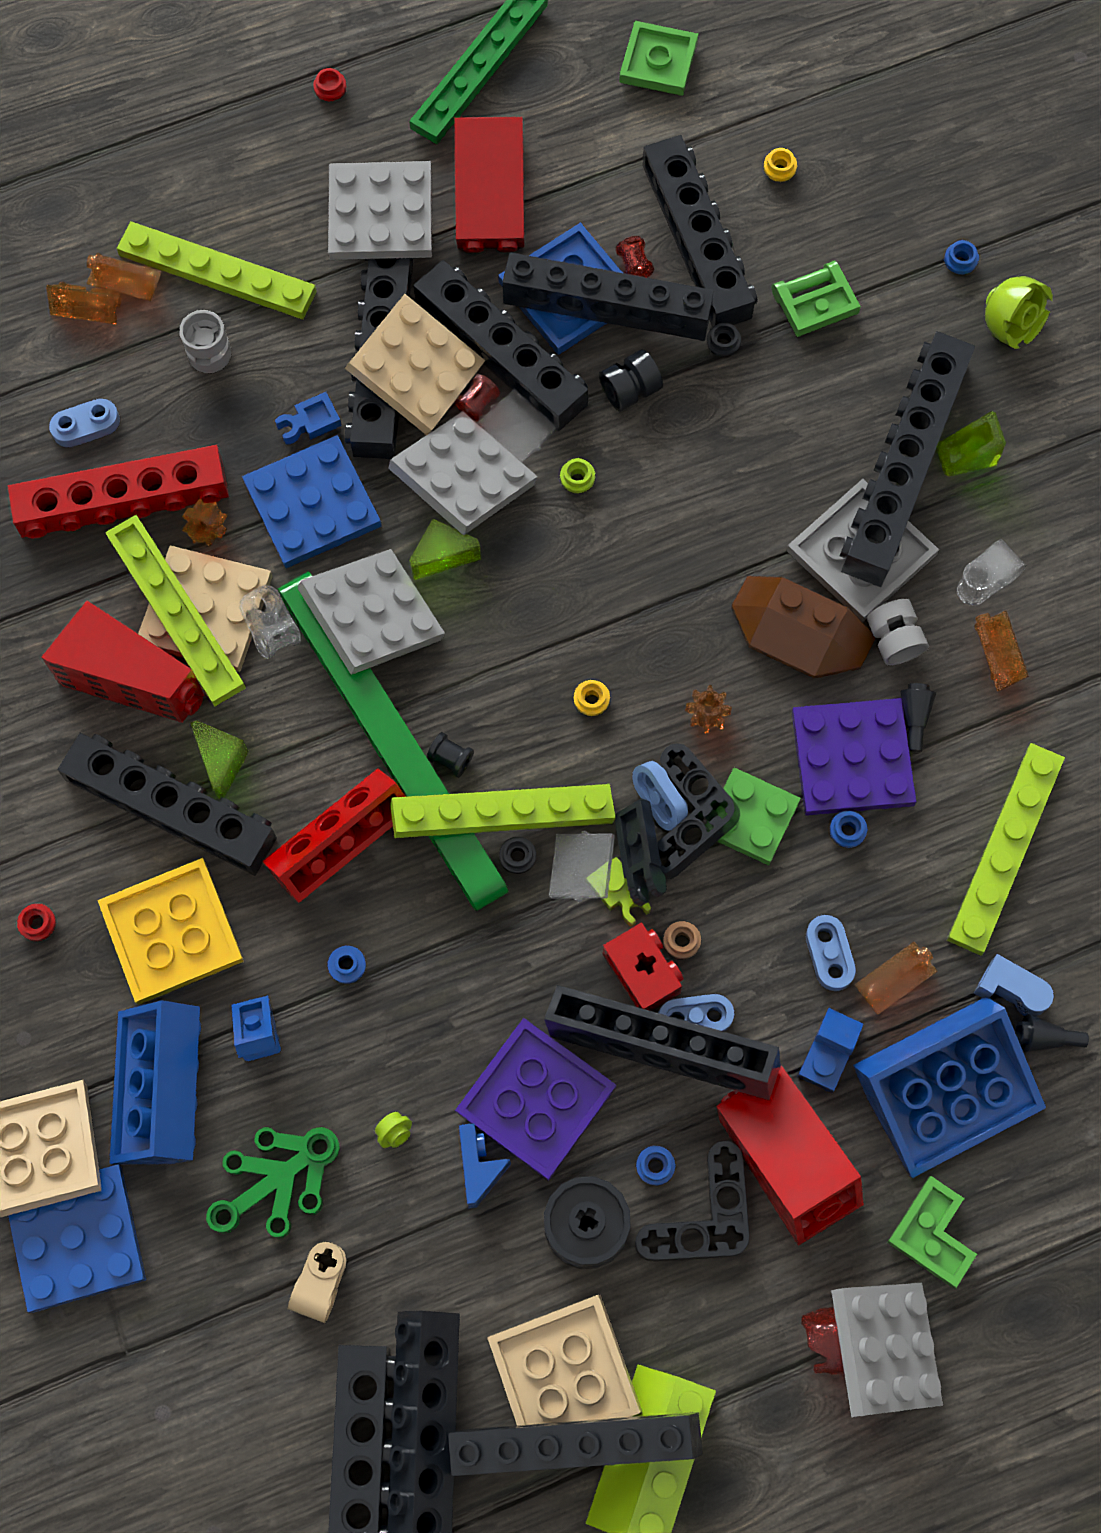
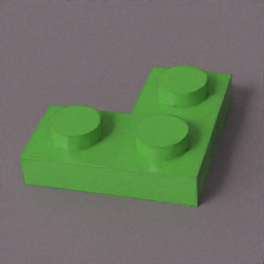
(923, 1237)

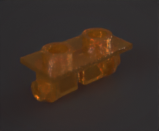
(122, 276)
(78, 303)
(1001, 649)
(896, 977)

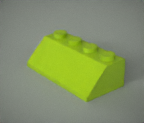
(649, 1493)

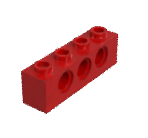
(335, 836)

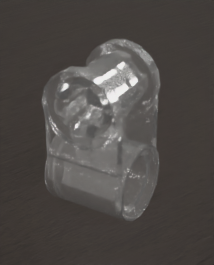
(989, 573)
(269, 623)

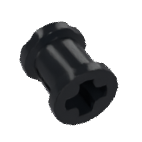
(450, 754)

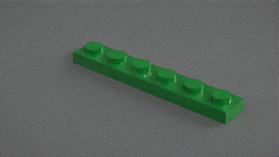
(475, 67)

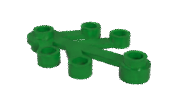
(279, 1176)

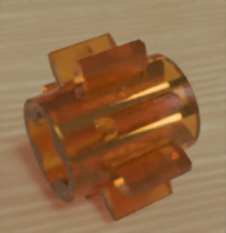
(204, 522)
(710, 698)

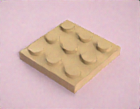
(415, 364)
(216, 592)
(47, 1148)
(565, 1367)

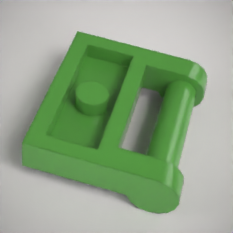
(819, 306)

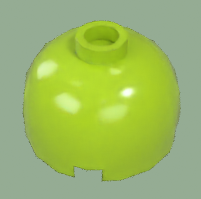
(1017, 310)

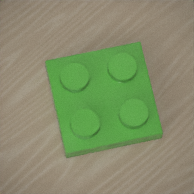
(658, 58)
(763, 816)

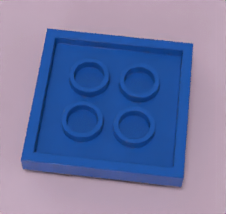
(577, 248)
(311, 501)
(78, 1245)

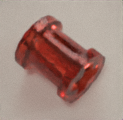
(634, 257)
(477, 397)

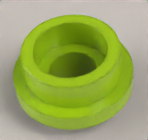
(573, 467)
(393, 1130)

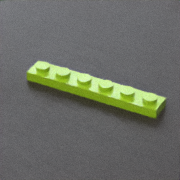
(216, 270)
(175, 610)
(502, 810)
(1005, 849)

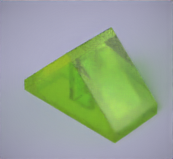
(973, 446)
(443, 550)
(221, 755)

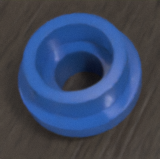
(965, 250)
(852, 819)
(352, 974)
(660, 1154)

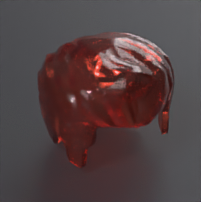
(824, 1339)

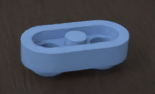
(84, 424)
(655, 786)
(830, 954)
(696, 1008)

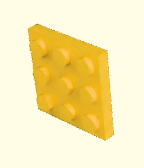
(170, 931)

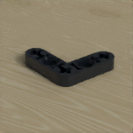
(705, 808)
(720, 1217)

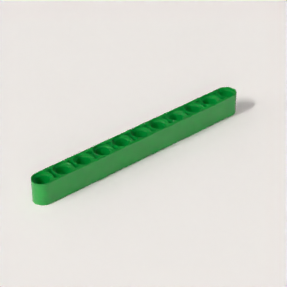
(397, 751)

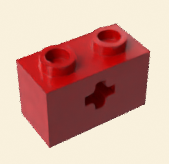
(643, 989)

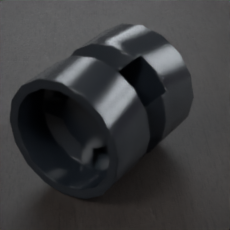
(634, 378)

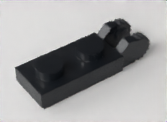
(639, 852)

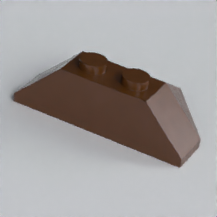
(800, 627)

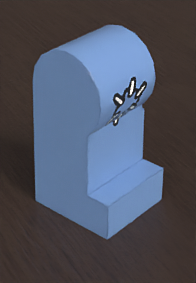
(1015, 985)

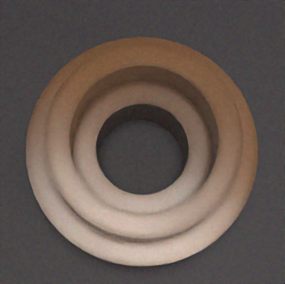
(685, 929)

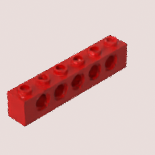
(102, 483)

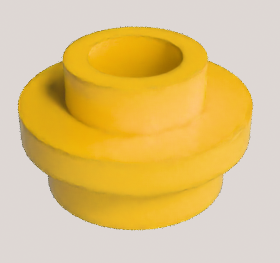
(780, 157)
(595, 688)

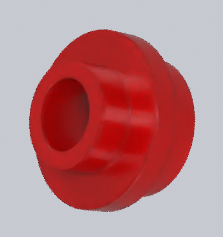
(32, 912)

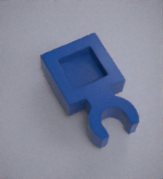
(313, 416)

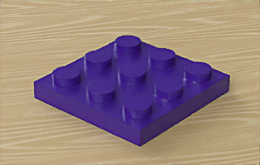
(853, 756)
(536, 1099)

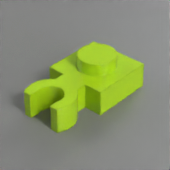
(619, 894)

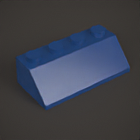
(155, 1084)

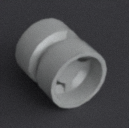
(205, 341)
(897, 630)

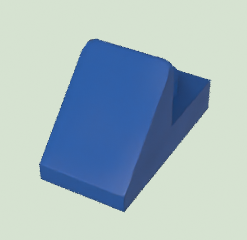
(255, 1029)
(830, 1050)
(478, 1175)

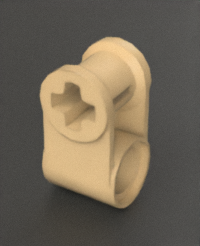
(315, 1289)

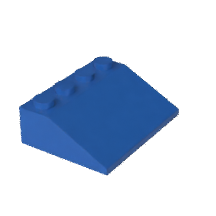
(950, 1085)

